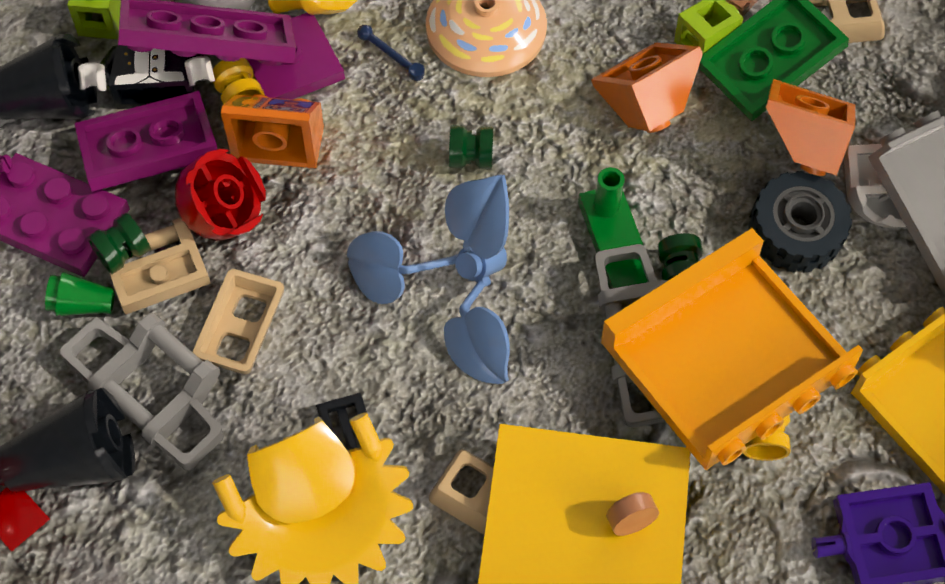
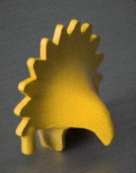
(316, 505)

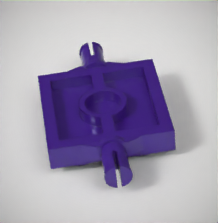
(889, 535)

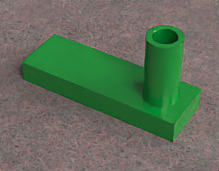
(612, 226)

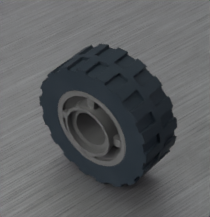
(815, 203)

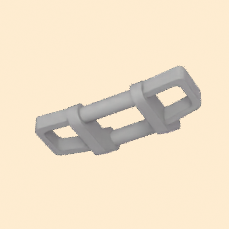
(614, 301)
(133, 353)

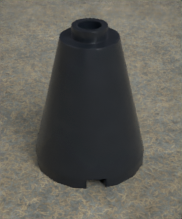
(46, 83)
(70, 447)

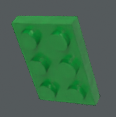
(779, 43)

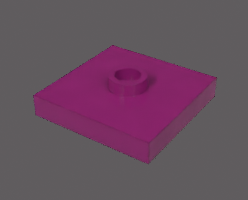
(313, 65)

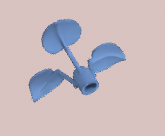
(480, 217)

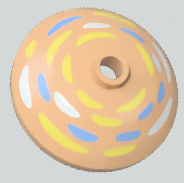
(486, 40)

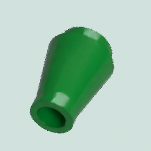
(76, 296)

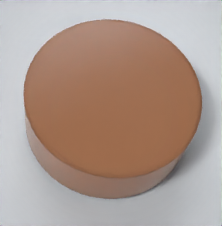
(632, 513)

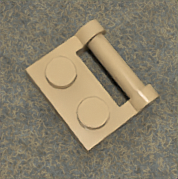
(161, 273)

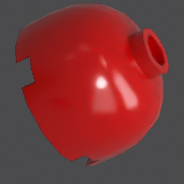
(220, 195)

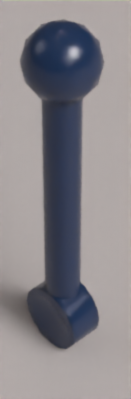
(415, 71)

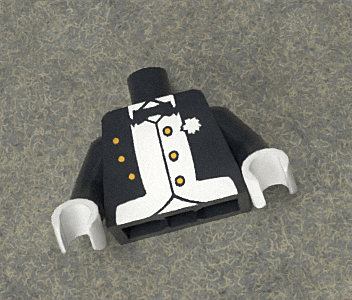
(145, 76)

